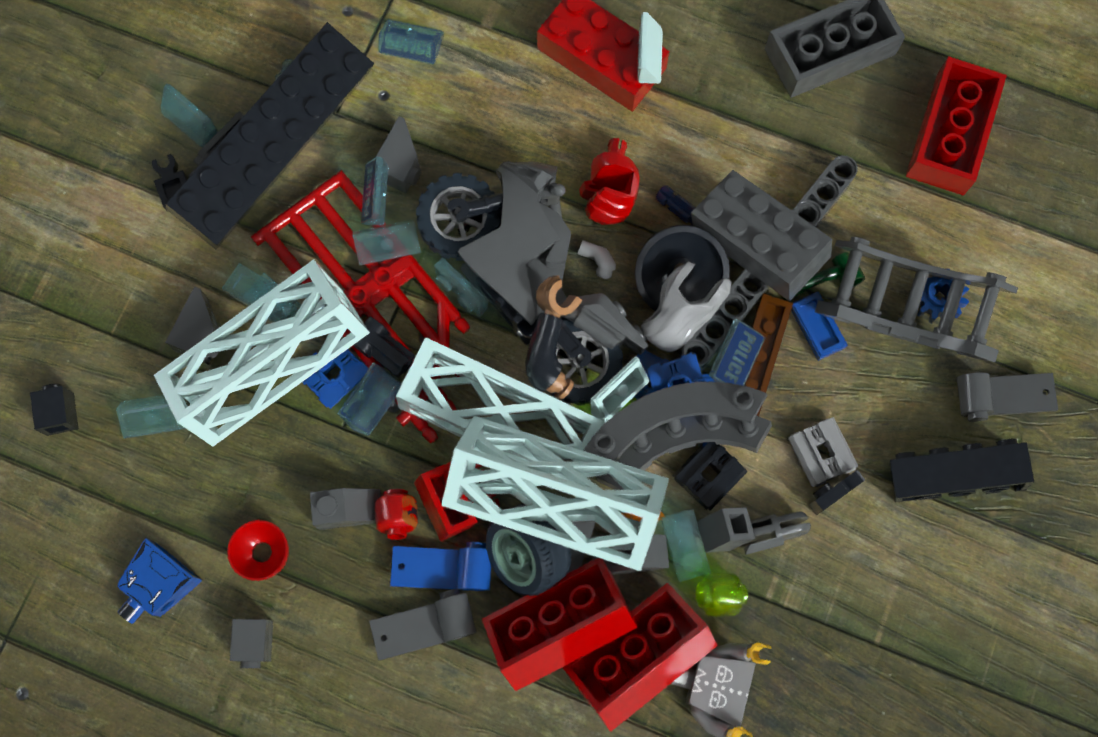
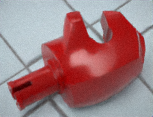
(612, 185)

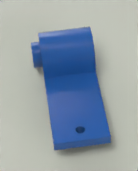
(442, 568)

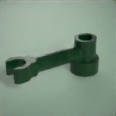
(833, 272)

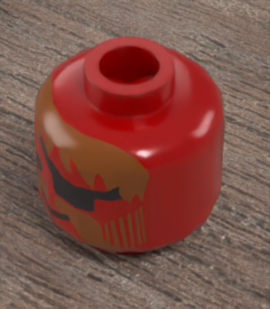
(396, 513)

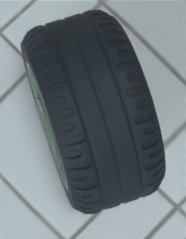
(525, 561)

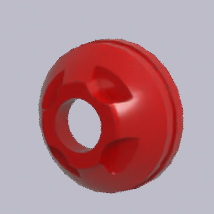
(242, 547)

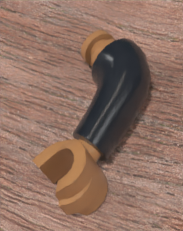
(541, 359)

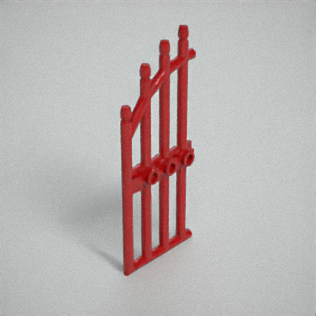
(374, 286)

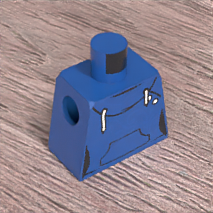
(154, 582)

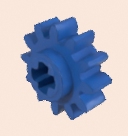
(933, 306)

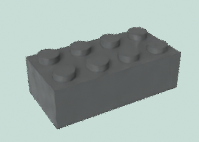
(833, 43)
(763, 234)

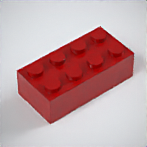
(596, 49)
(956, 126)
(558, 625)
(643, 661)

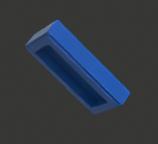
(818, 329)

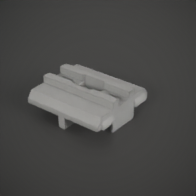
(805, 447)

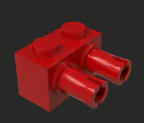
(445, 520)

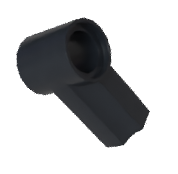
(384, 348)

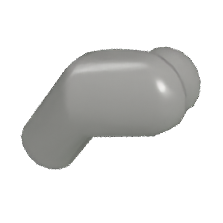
(601, 256)

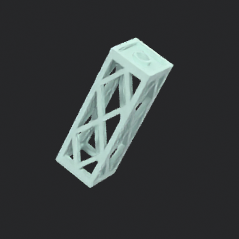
(274, 340)
(487, 383)
(570, 477)

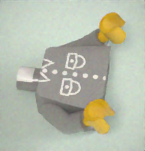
(721, 687)

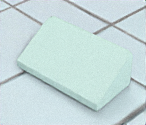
(649, 50)
(619, 390)

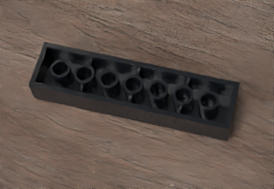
(270, 136)

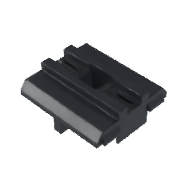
(710, 492)

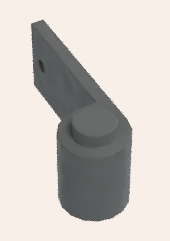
(1005, 395)
(423, 626)

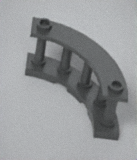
(905, 327)
(679, 420)

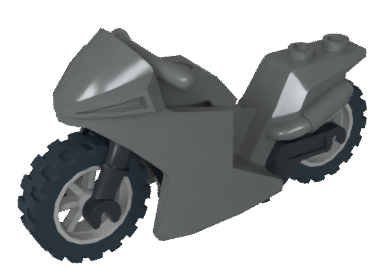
(519, 255)

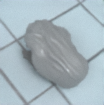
(678, 318)

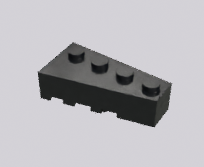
(961, 471)

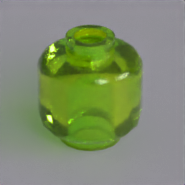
(721, 594)

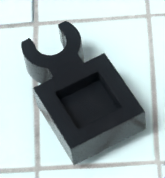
(170, 181)
(827, 495)

